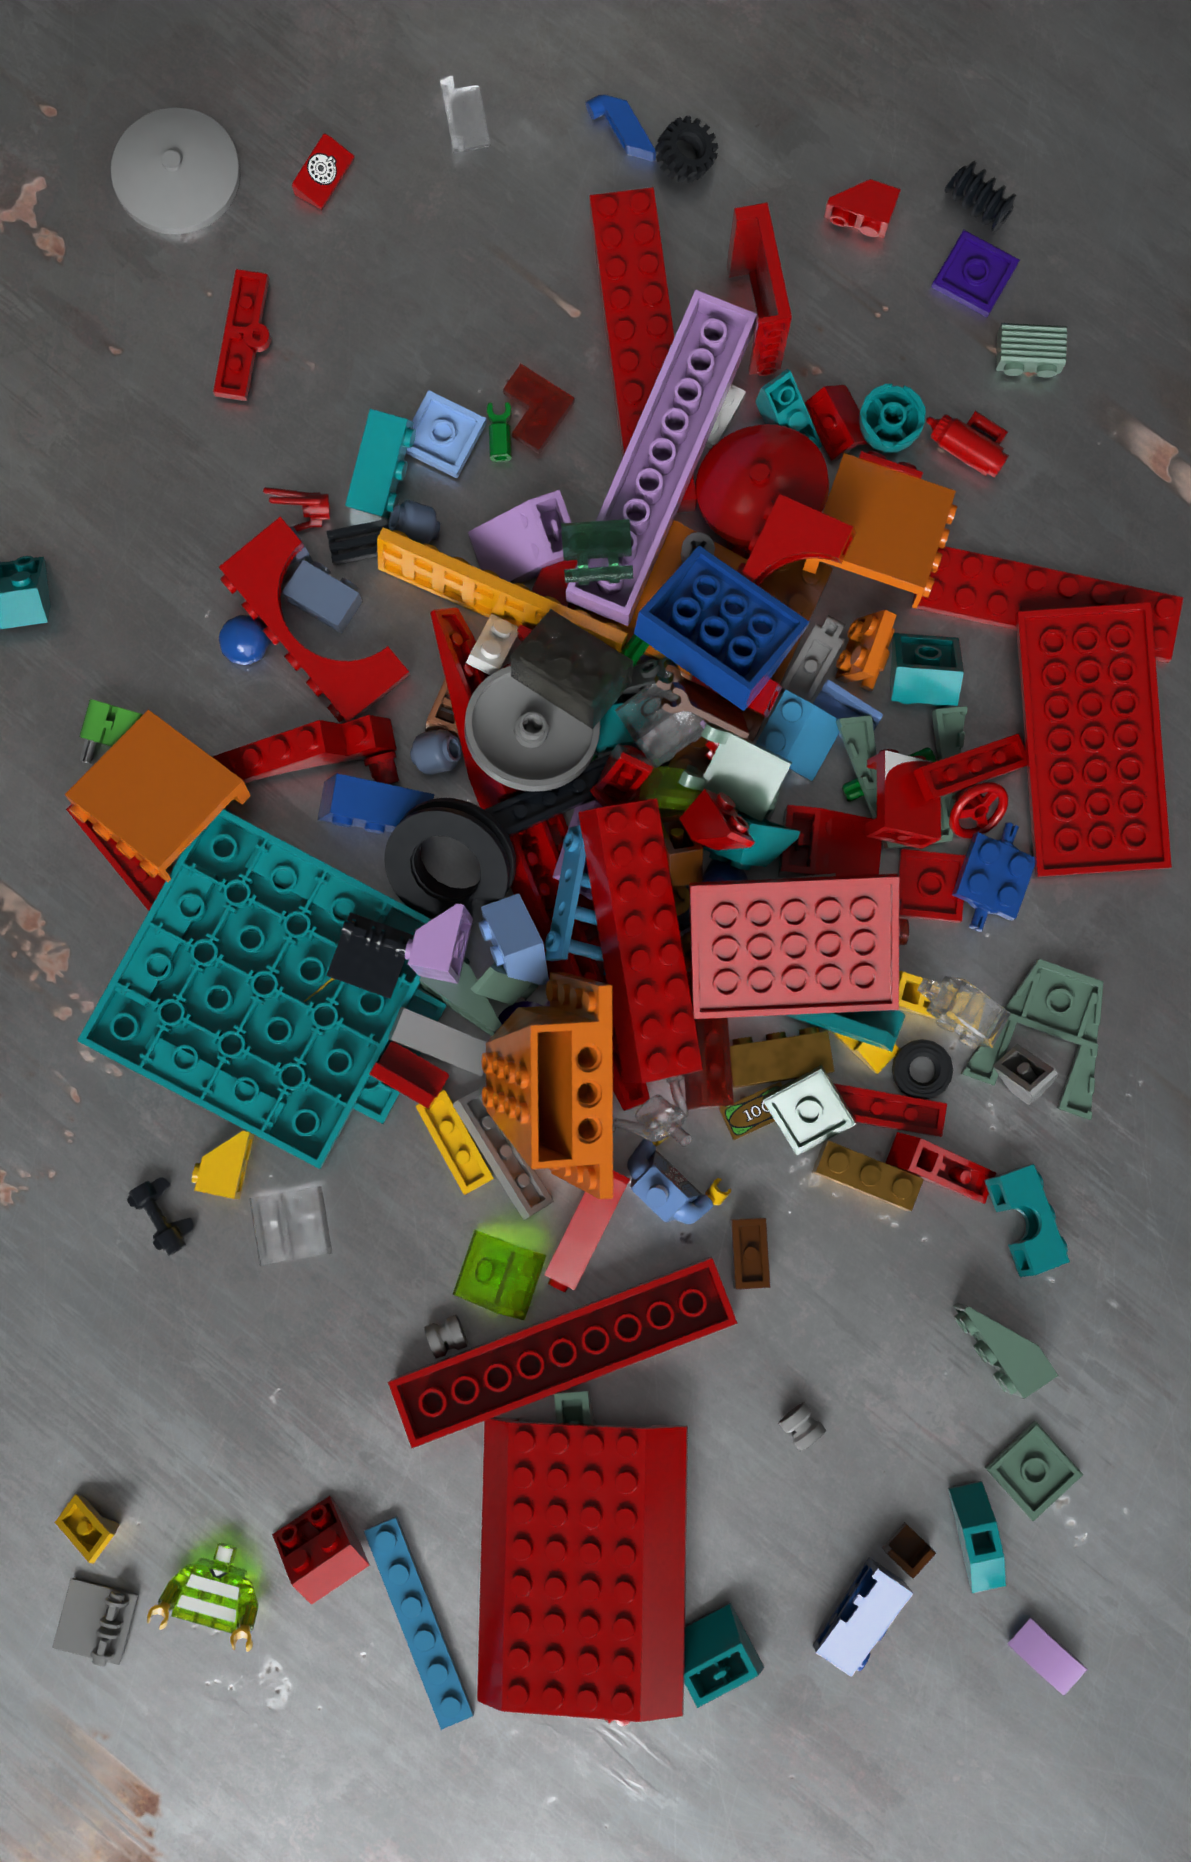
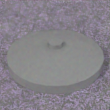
(175, 170)
(524, 736)

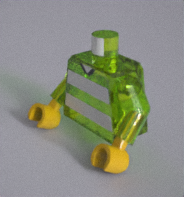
(212, 1596)

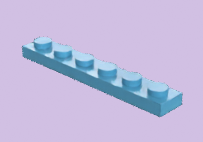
(419, 1622)

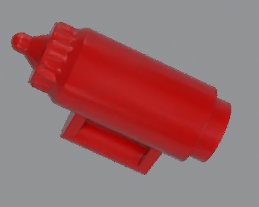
(969, 444)

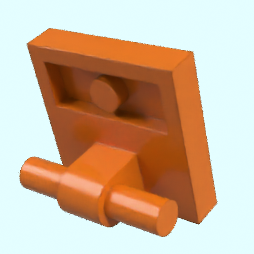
(866, 649)

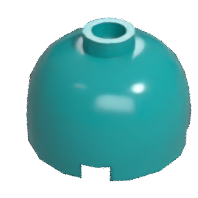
(892, 418)

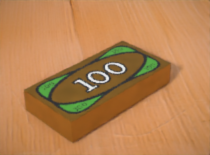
(748, 1113)

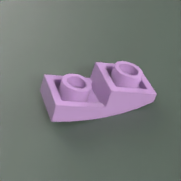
(1047, 1656)

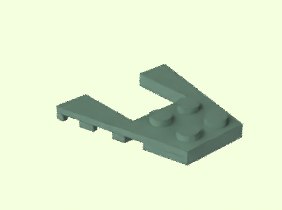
(860, 745)
(1061, 1006)

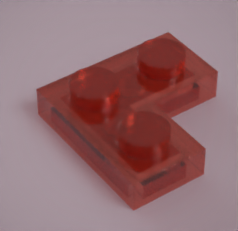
(544, 404)

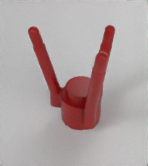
(314, 505)

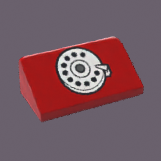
(322, 172)

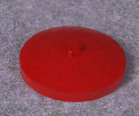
(753, 469)

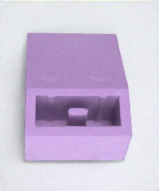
(522, 538)

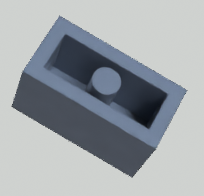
(323, 595)

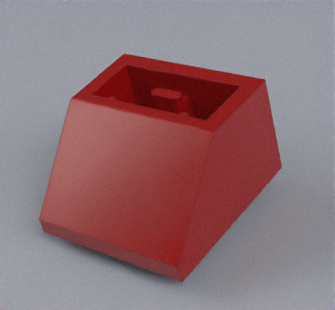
(320, 1550)

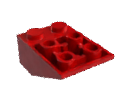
(828, 844)

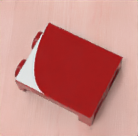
(901, 807)

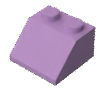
(441, 945)

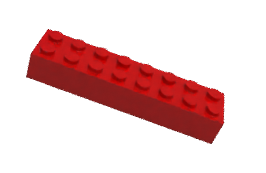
(640, 941)

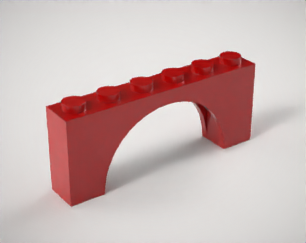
(790, 535)
(258, 576)

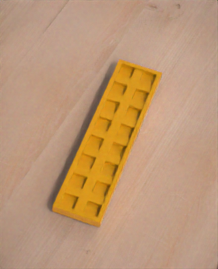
(477, 588)

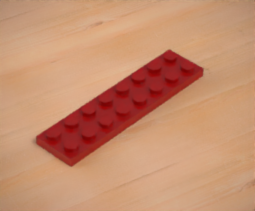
(997, 588)

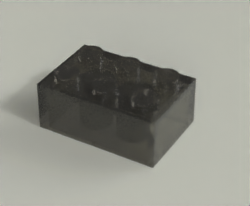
(571, 668)

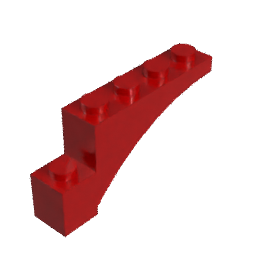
(310, 746)

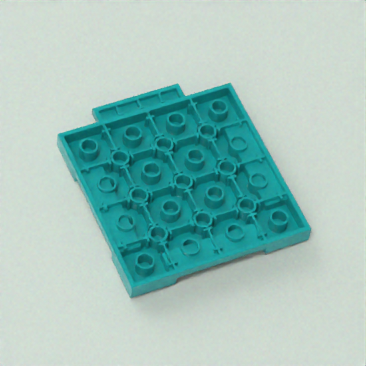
(222, 982)

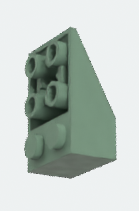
(1018, 1362)

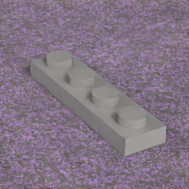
(512, 1171)

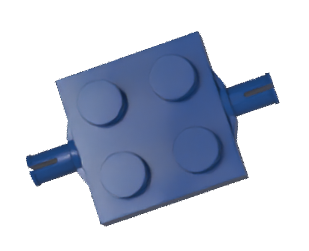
(994, 876)

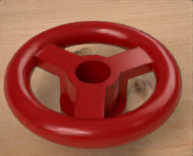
(975, 805)

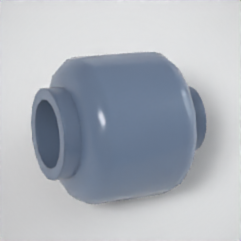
(416, 521)
(436, 751)

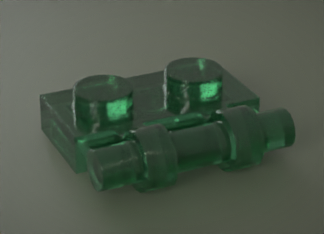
(594, 541)

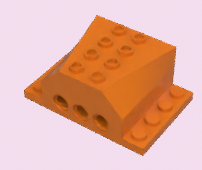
(554, 1082)

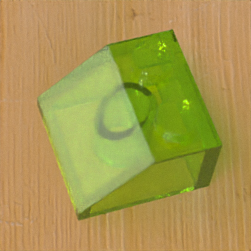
(499, 1275)

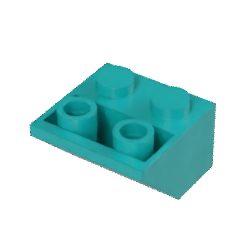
(24, 592)
(718, 1656)

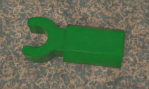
(500, 434)

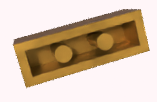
(779, 1057)
(867, 1175)

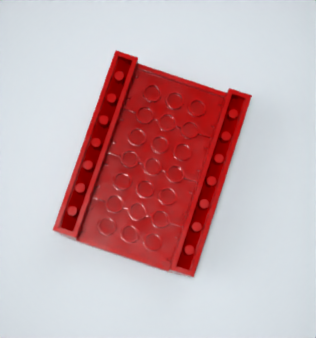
(583, 1570)

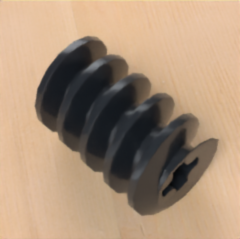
(981, 195)

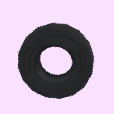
(937, 1055)

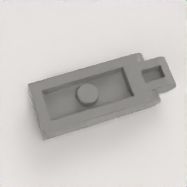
(814, 659)

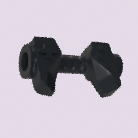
(168, 1235)

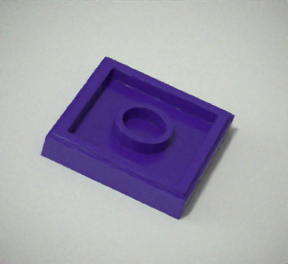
(975, 273)

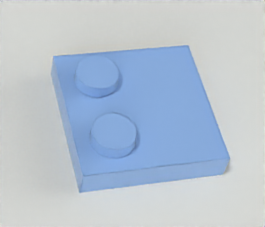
(445, 433)

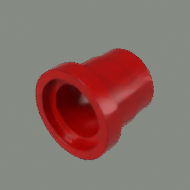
(383, 767)

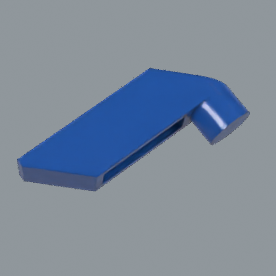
(624, 125)

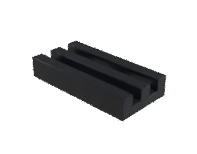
(350, 531)

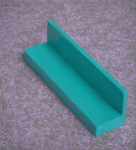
(870, 1027)

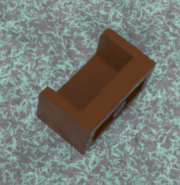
(750, 1253)

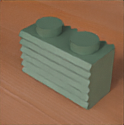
(1031, 349)

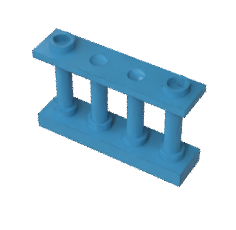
(559, 941)

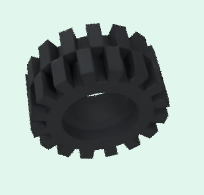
(697, 138)

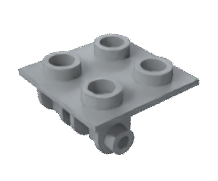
(95, 1622)

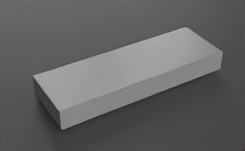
(438, 1041)

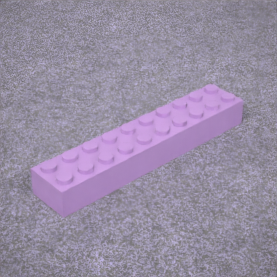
(668, 445)

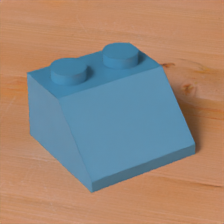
(800, 734)

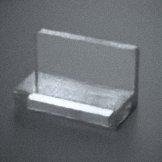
(464, 116)

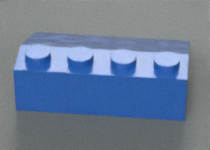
(720, 627)

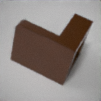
(908, 1550)

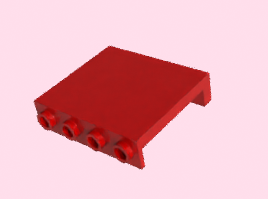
(756, 254)

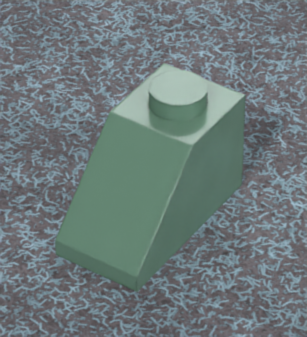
(500, 987)

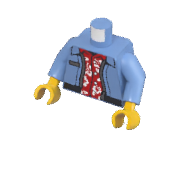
(667, 1189)

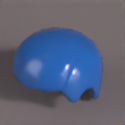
(243, 640)

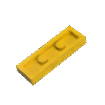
(455, 1144)

